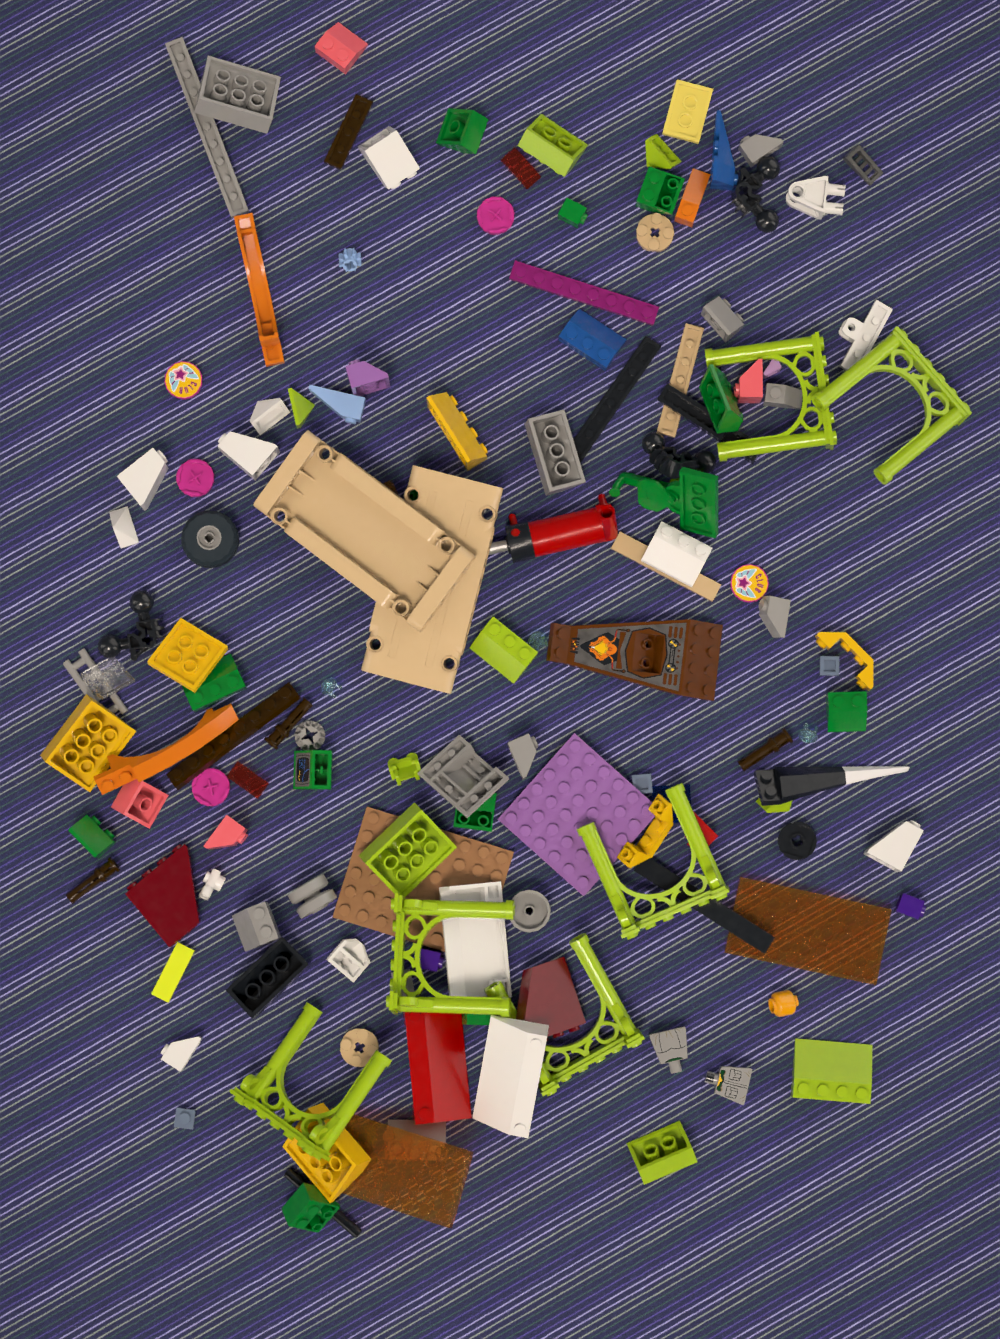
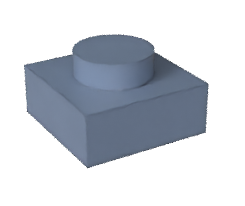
(829, 666)
(643, 783)
(184, 1118)

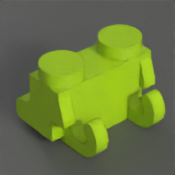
(404, 768)

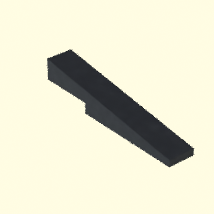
(698, 416)

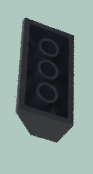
(268, 977)

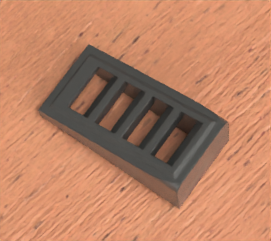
(858, 169)

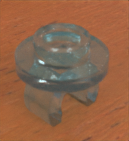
(537, 640)
(328, 686)
(807, 735)

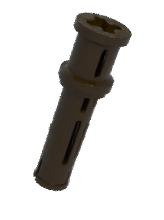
(282, 731)
(772, 745)
(102, 876)

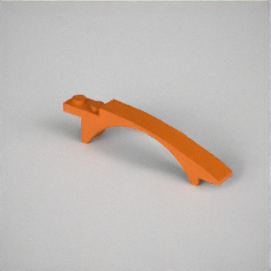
(259, 289)
(142, 767)

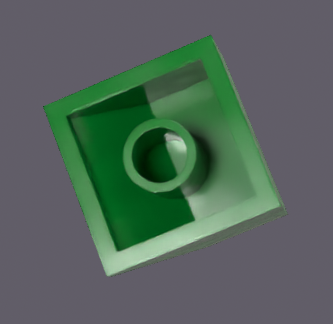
(462, 130)
(846, 711)
(92, 836)

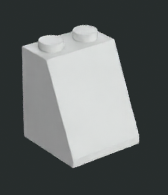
(389, 157)
(248, 453)
(145, 476)
(896, 846)

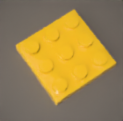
(187, 655)

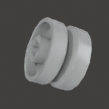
(312, 896)
(540, 914)

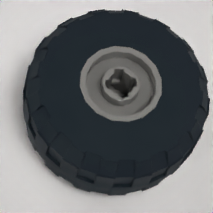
(210, 539)

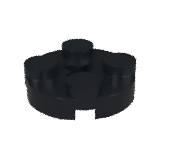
(806, 835)

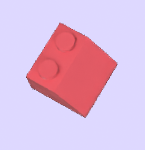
(340, 47)
(750, 385)
(140, 802)
(227, 834)

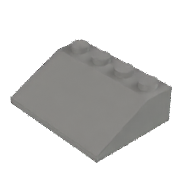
(237, 94)

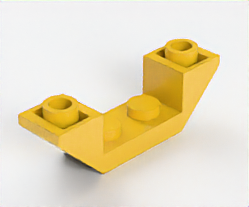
(828, 639)
(653, 837)

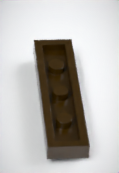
(348, 132)

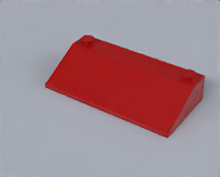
(437, 1067)

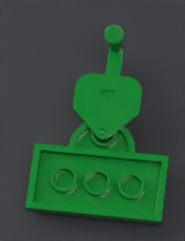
(691, 497)

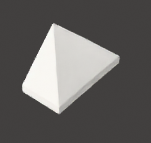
(267, 414)
(123, 527)

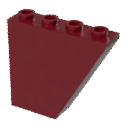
(168, 896)
(550, 998)

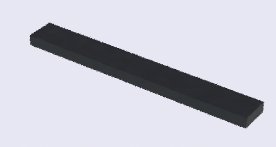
(615, 396)
(713, 910)

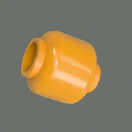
(783, 1003)

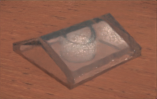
(107, 677)

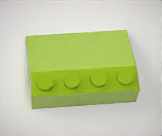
(407, 851)
(832, 1071)

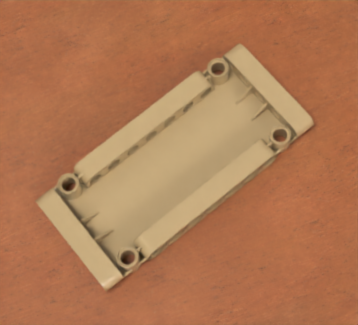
(364, 531)
(421, 656)

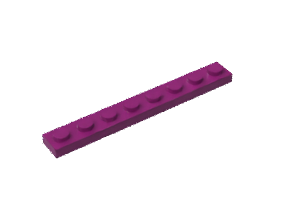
(584, 293)

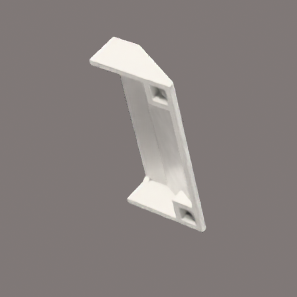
(475, 946)
(510, 1075)

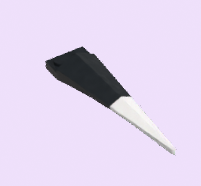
(790, 783)

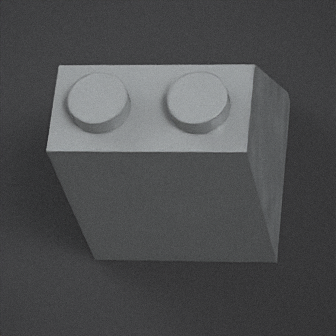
(256, 926)

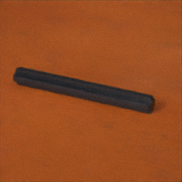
(339, 1217)

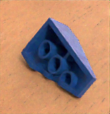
(723, 167)

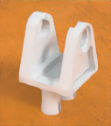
(813, 197)

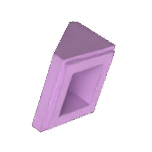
(773, 368)

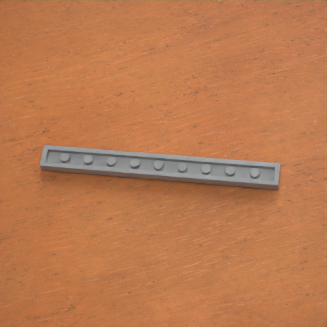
(207, 129)

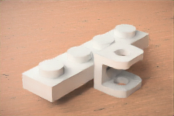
(863, 334)

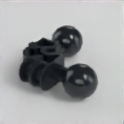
(767, 169)
(669, 462)
(141, 603)

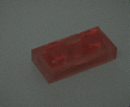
(247, 780)

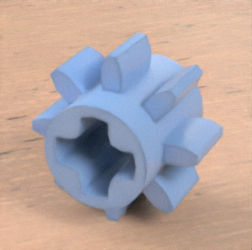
(349, 259)

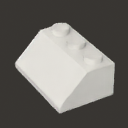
(676, 554)

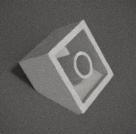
(722, 318)
(523, 752)

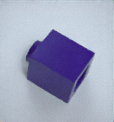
(910, 906)
(431, 960)

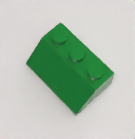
(720, 401)
(220, 684)

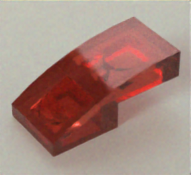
(520, 168)

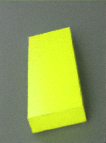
(173, 972)

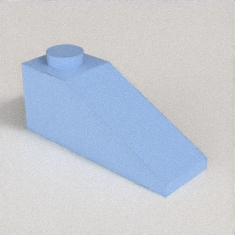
(343, 404)

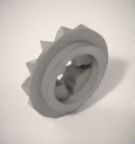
(318, 739)

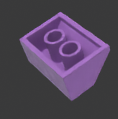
(366, 378)

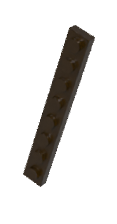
(233, 736)

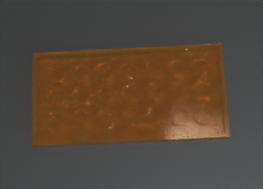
(812, 930)
(409, 1171)

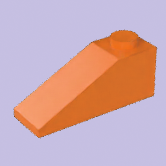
(692, 197)

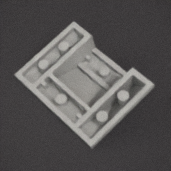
(462, 776)

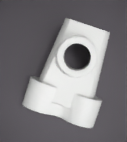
(212, 881)

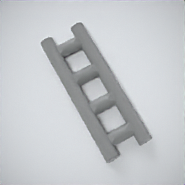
(72, 669)

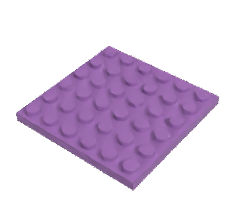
(568, 794)

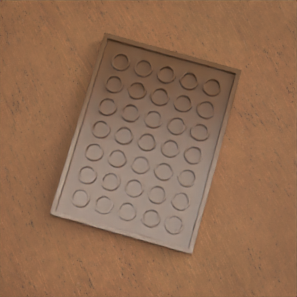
(367, 899)

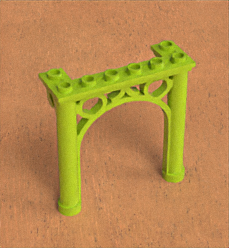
(897, 343)
(774, 351)
(615, 888)
(443, 910)
(608, 998)
(322, 1136)

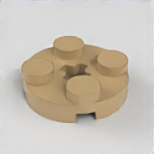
(654, 243)
(348, 1045)

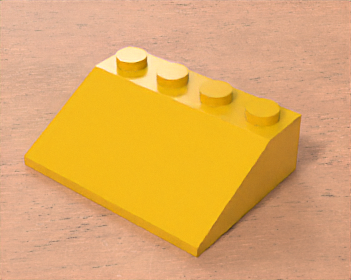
(456, 430)
(86, 741)
(335, 1175)

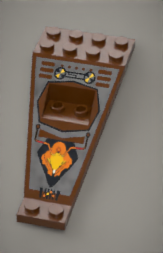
(678, 657)

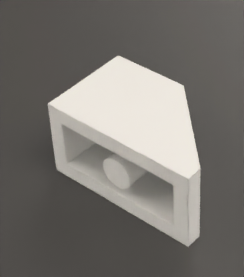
(180, 1052)

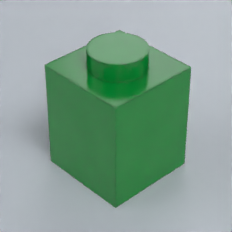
(573, 213)

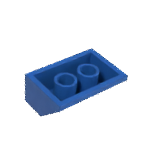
(591, 339)

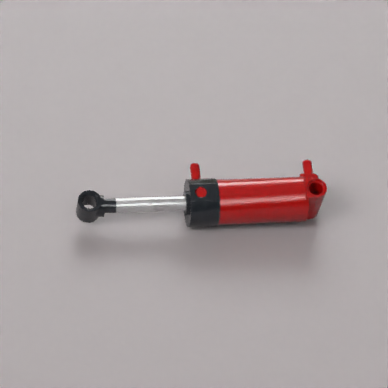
(558, 532)

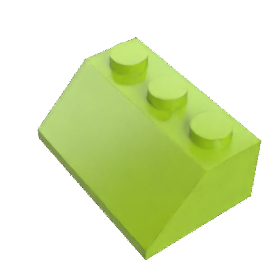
(552, 145)
(503, 650)
(662, 1152)

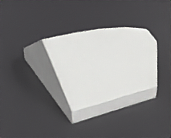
(349, 958)

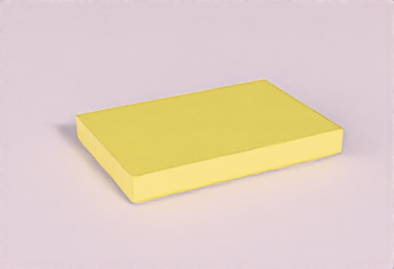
(687, 111)

